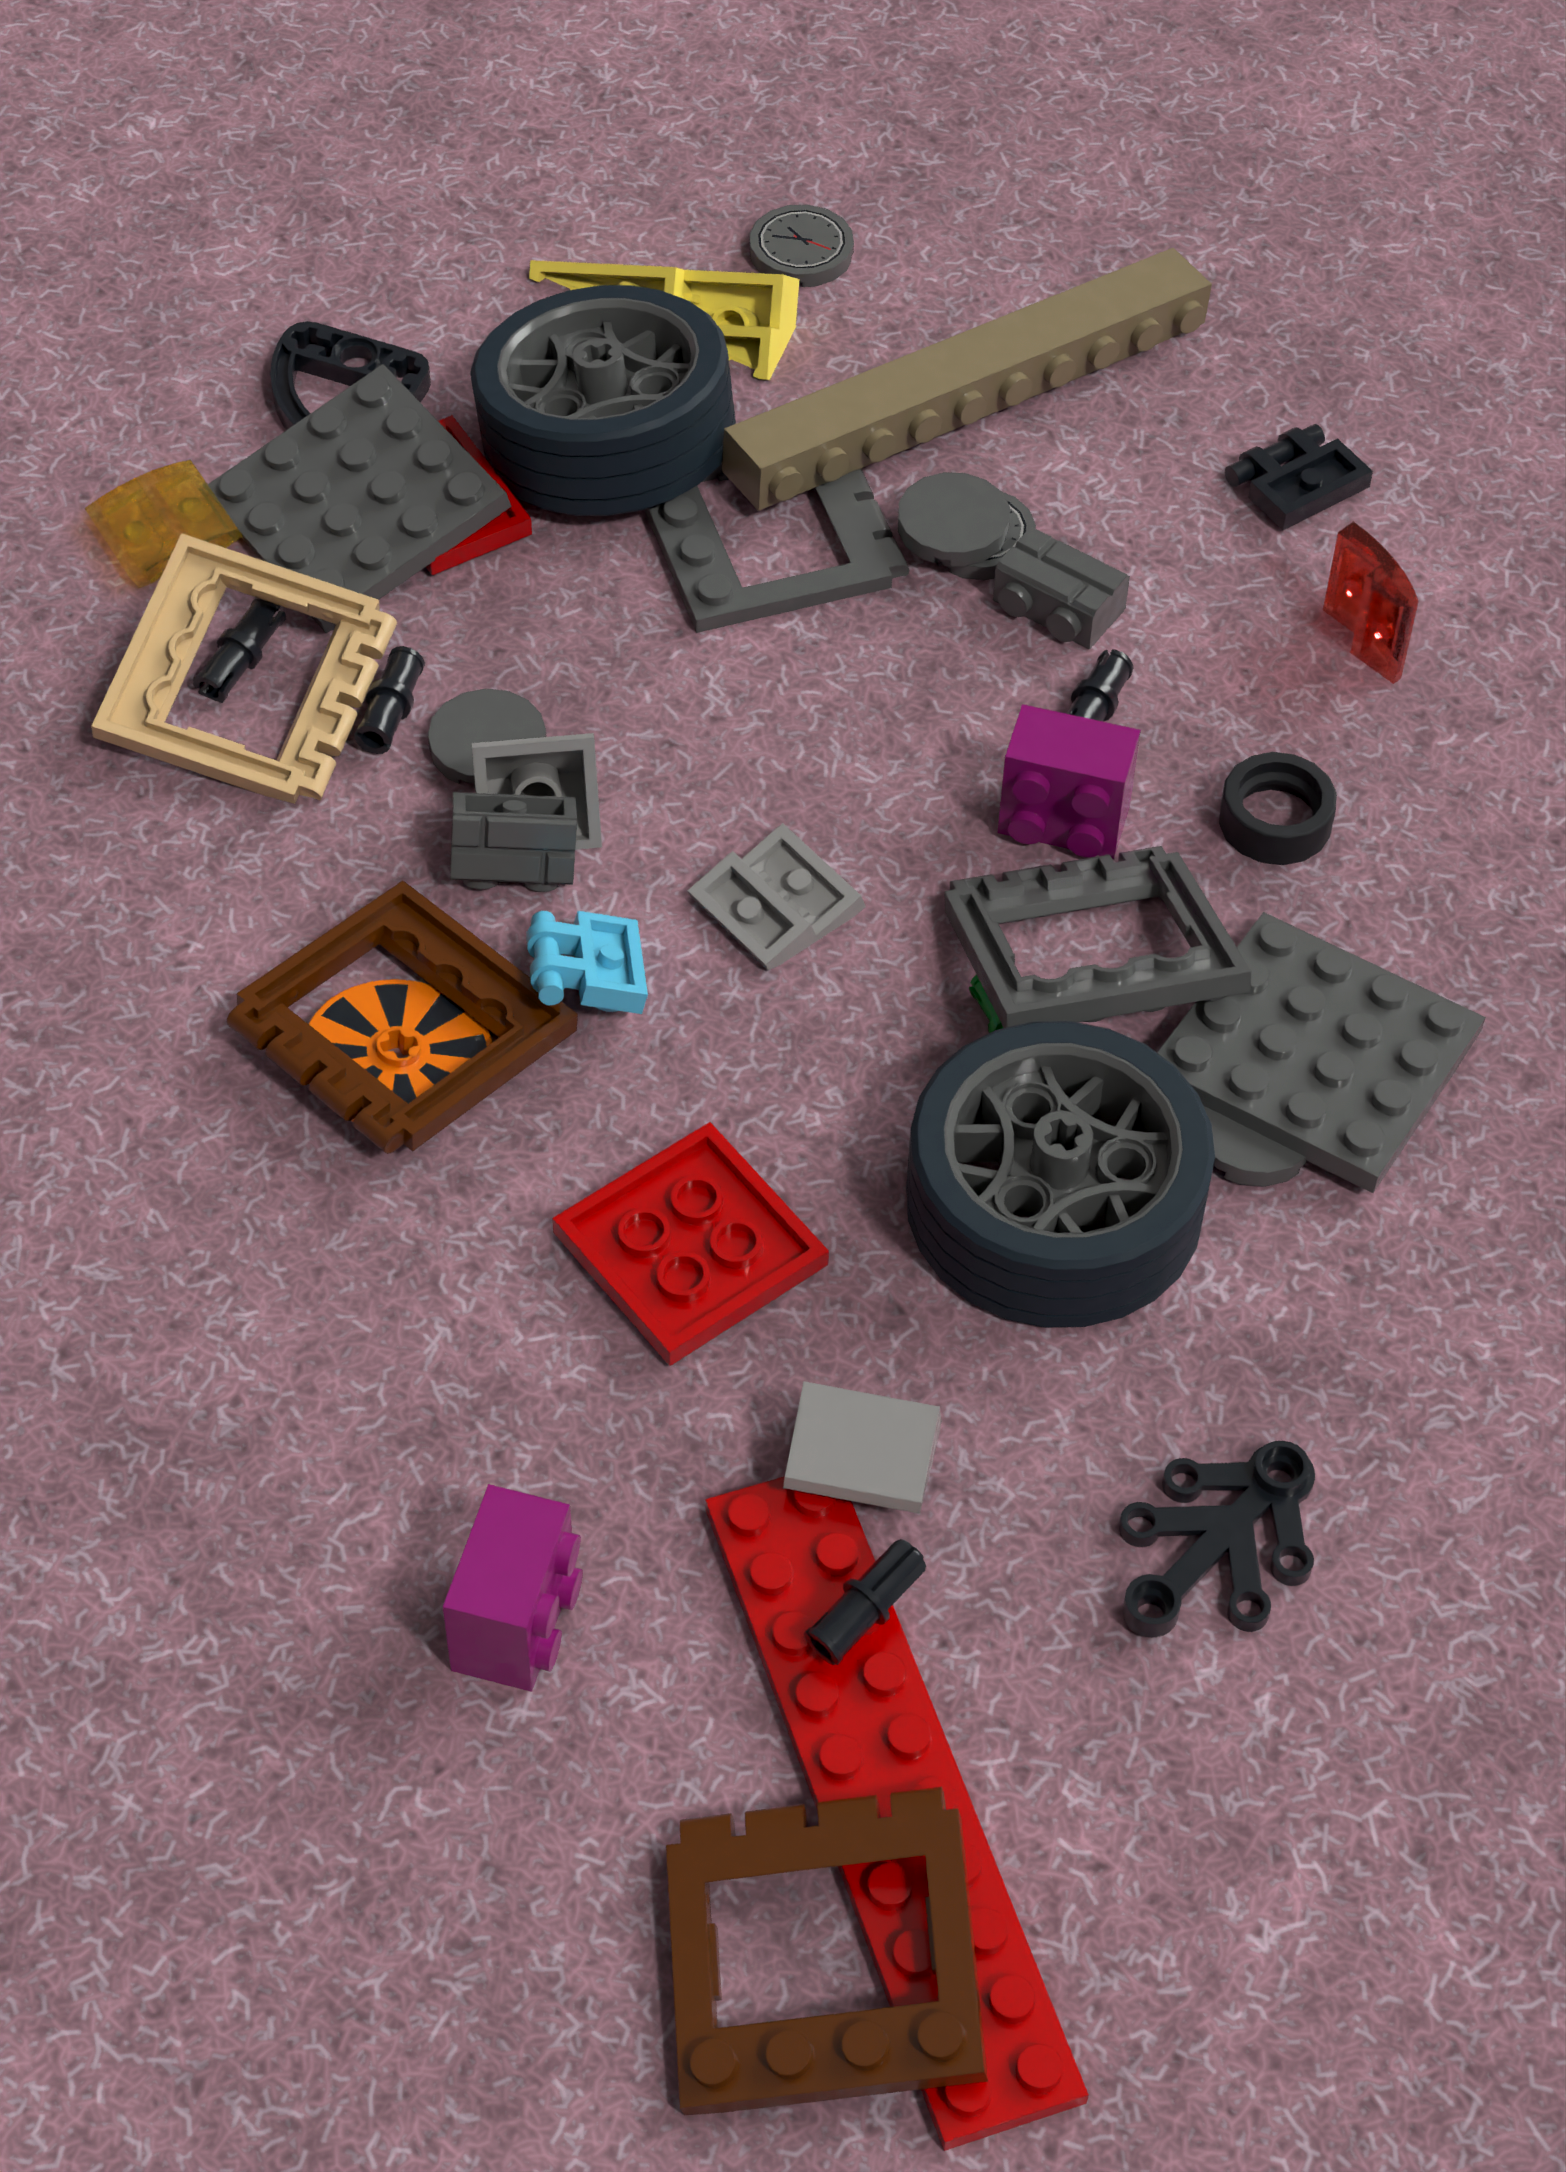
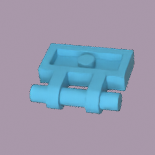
(605, 964)

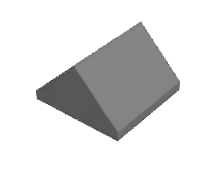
(544, 768)
(862, 1447)

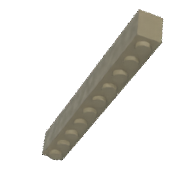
(963, 378)

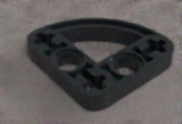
(305, 349)

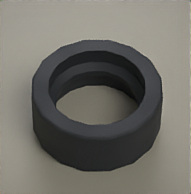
(1274, 842)

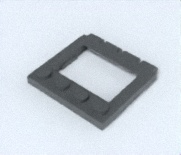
(712, 586)
(1090, 992)

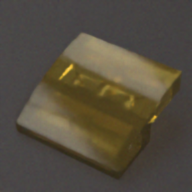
(151, 512)

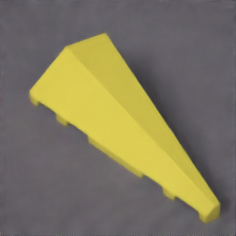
(750, 308)

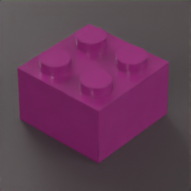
(1067, 781)
(512, 1588)

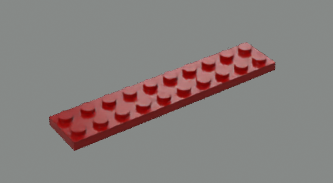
(876, 1733)

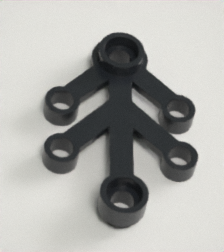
(1222, 1531)

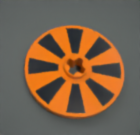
(403, 1016)

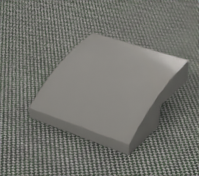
(777, 897)

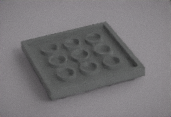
(360, 491)
(1323, 1052)

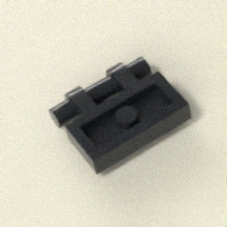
(1305, 485)

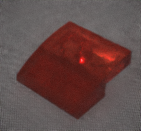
(1371, 599)

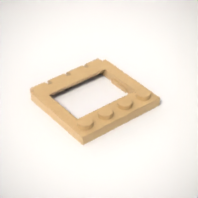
(171, 635)

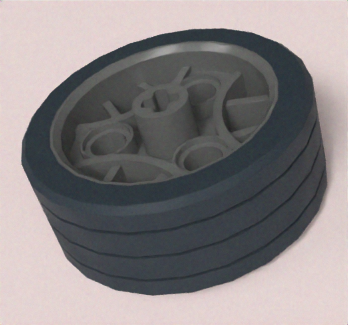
(603, 399)
(1097, 1115)

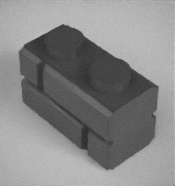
(1060, 588)
(513, 840)

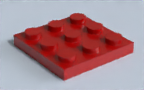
(690, 1243)

